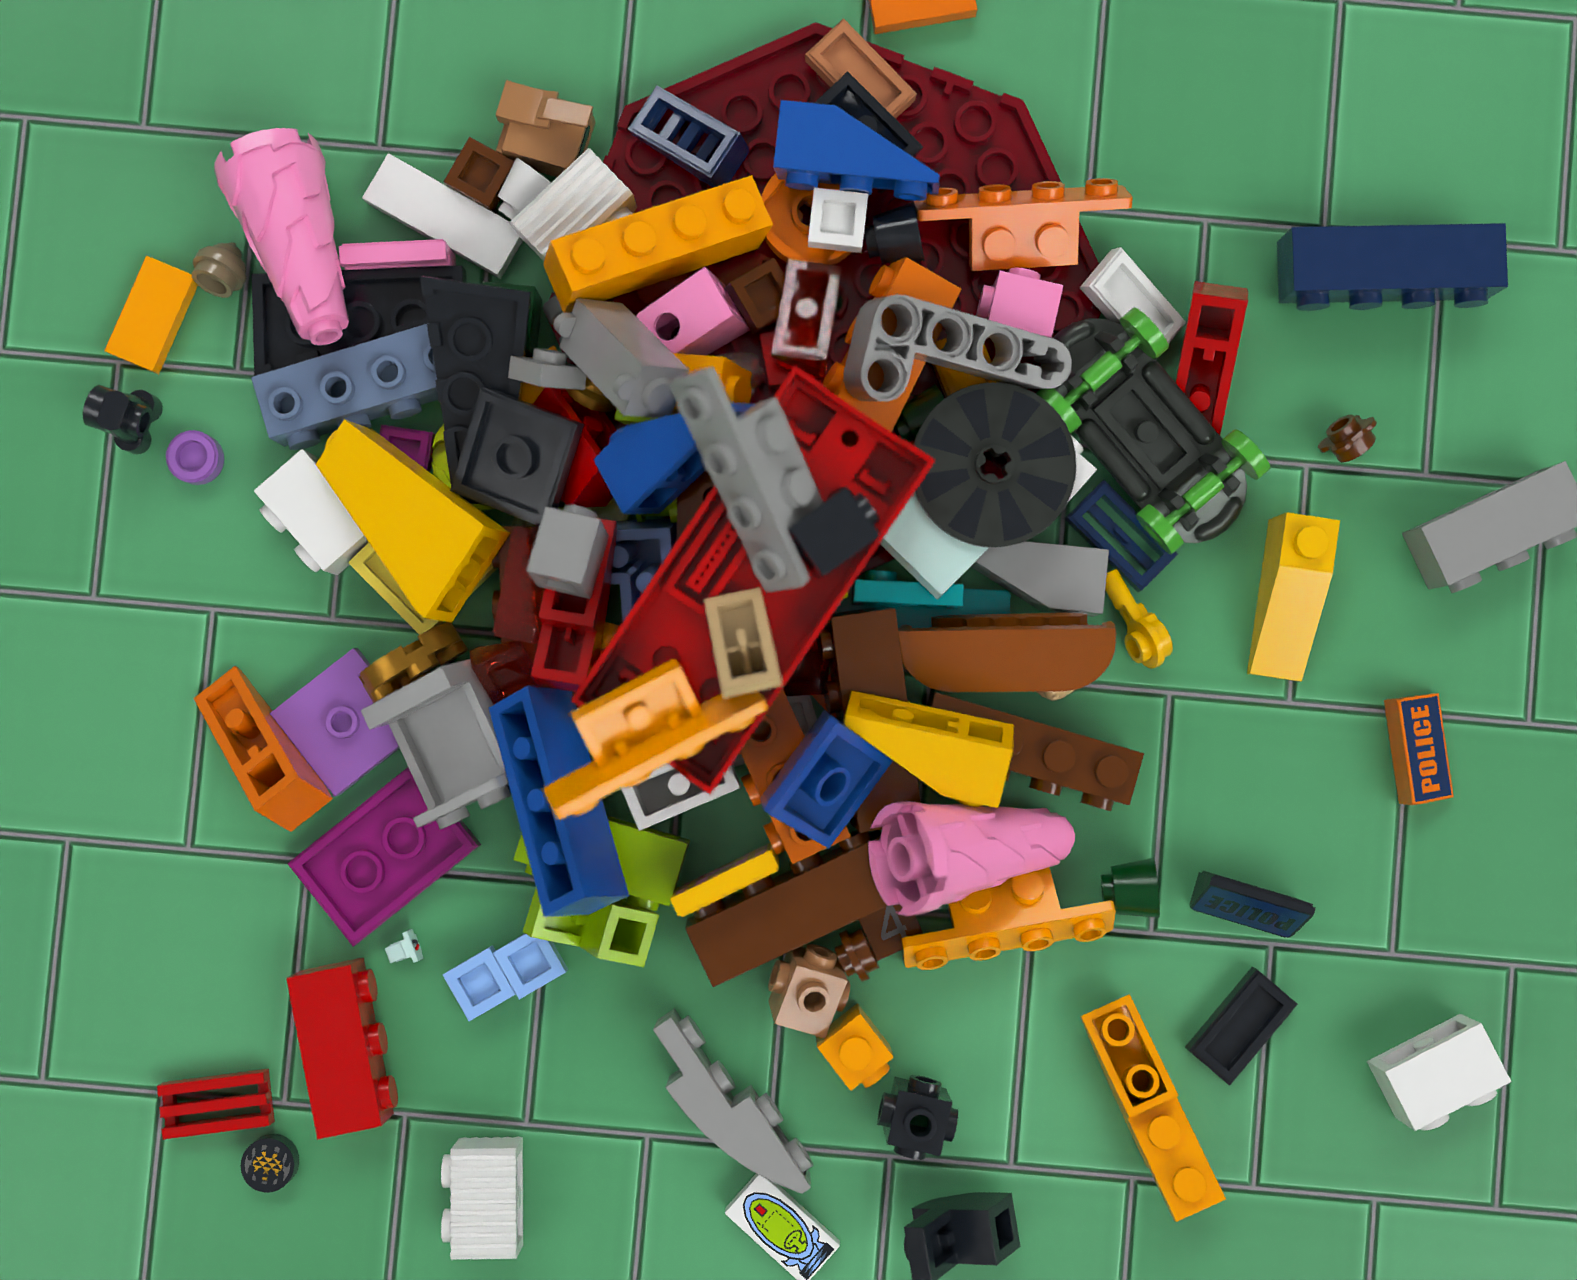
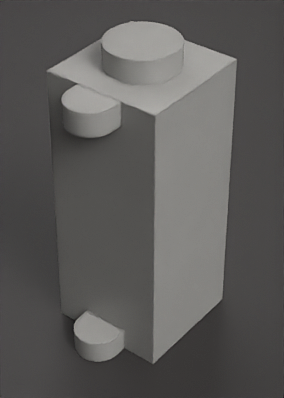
(620, 357)

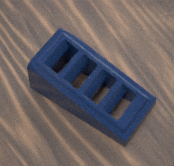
(718, 156)

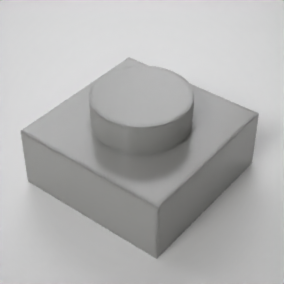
(547, 369)

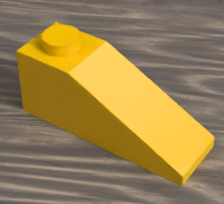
(1291, 593)
(945, 749)

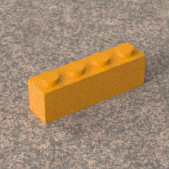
(657, 243)

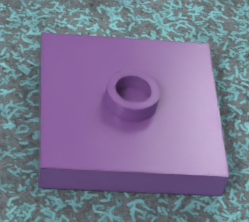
(329, 727)

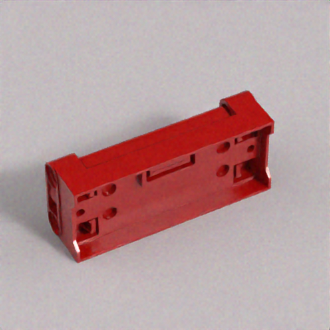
(712, 562)

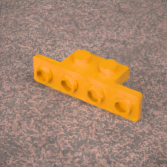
(642, 730)
(1008, 917)

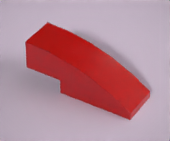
(573, 628)

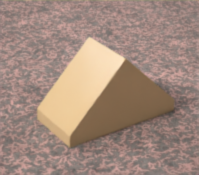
(742, 642)

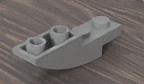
(738, 1124)

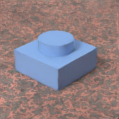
(529, 963)
(479, 983)

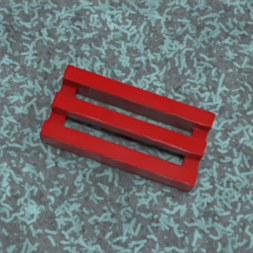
(172, 1110)

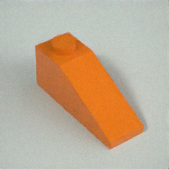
(260, 753)

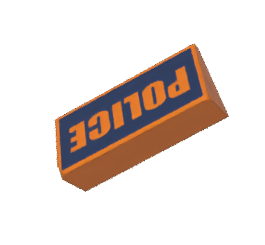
(1418, 749)

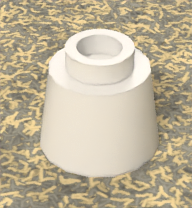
(520, 188)

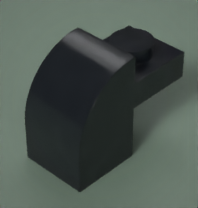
(960, 1230)

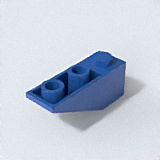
(832, 147)

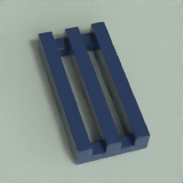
(1127, 513)

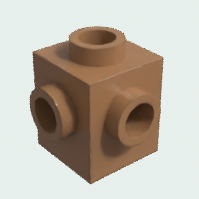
(808, 990)

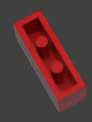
(342, 1047)

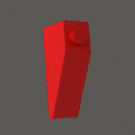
(1211, 347)

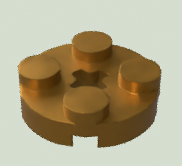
(413, 661)

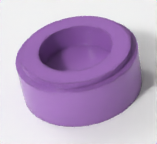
(194, 457)

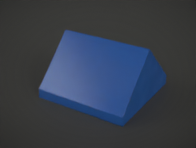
(825, 780)

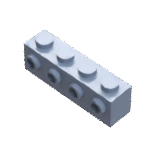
(351, 384)

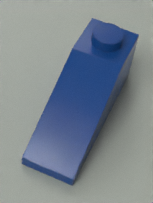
(652, 462)

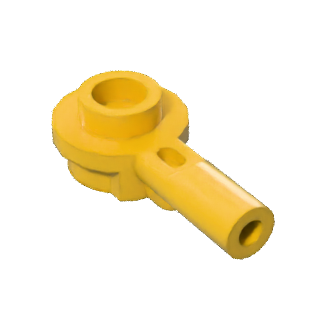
(1146, 635)

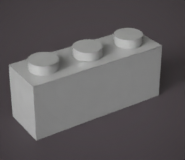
(1496, 529)

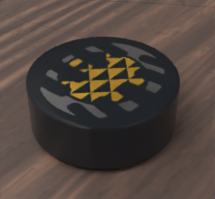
(270, 1163)

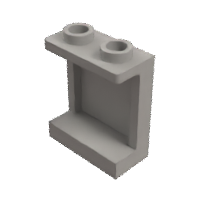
(446, 741)

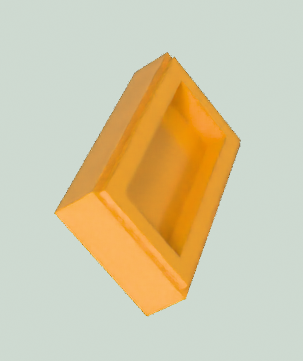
(152, 315)

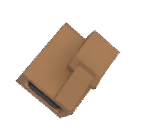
(542, 128)

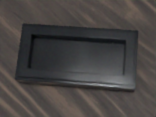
(1241, 1025)

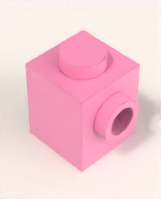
(1021, 301)

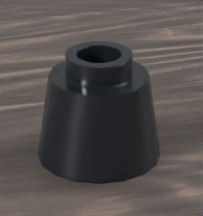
(895, 235)

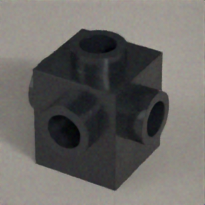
(912, 1098)

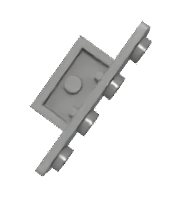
(755, 473)

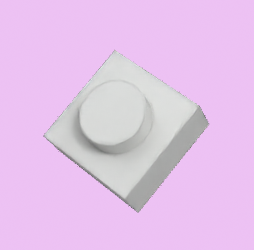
(837, 220)

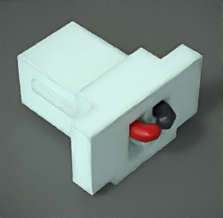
(405, 948)

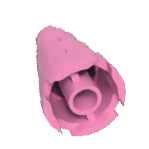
(287, 216)
(956, 849)

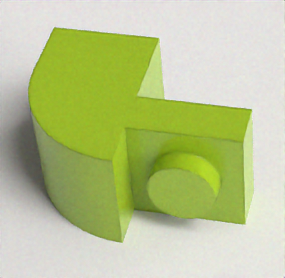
(612, 933)

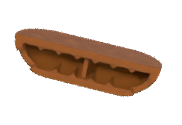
(1008, 652)

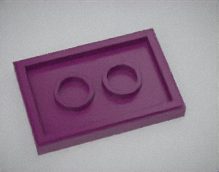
(380, 858)

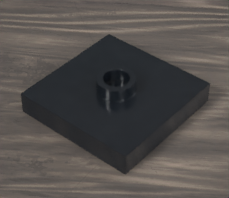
(516, 456)

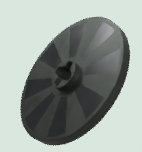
(1036, 475)

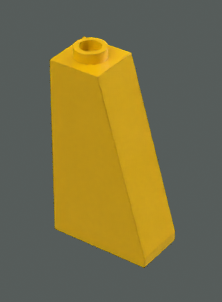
(417, 526)

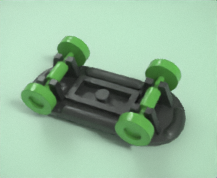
(1151, 431)

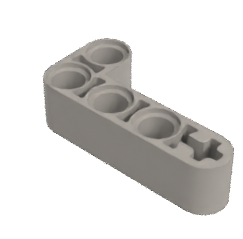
(961, 351)

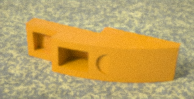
(1151, 1108)

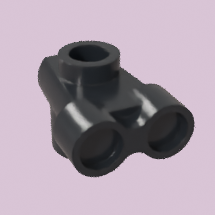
(123, 416)

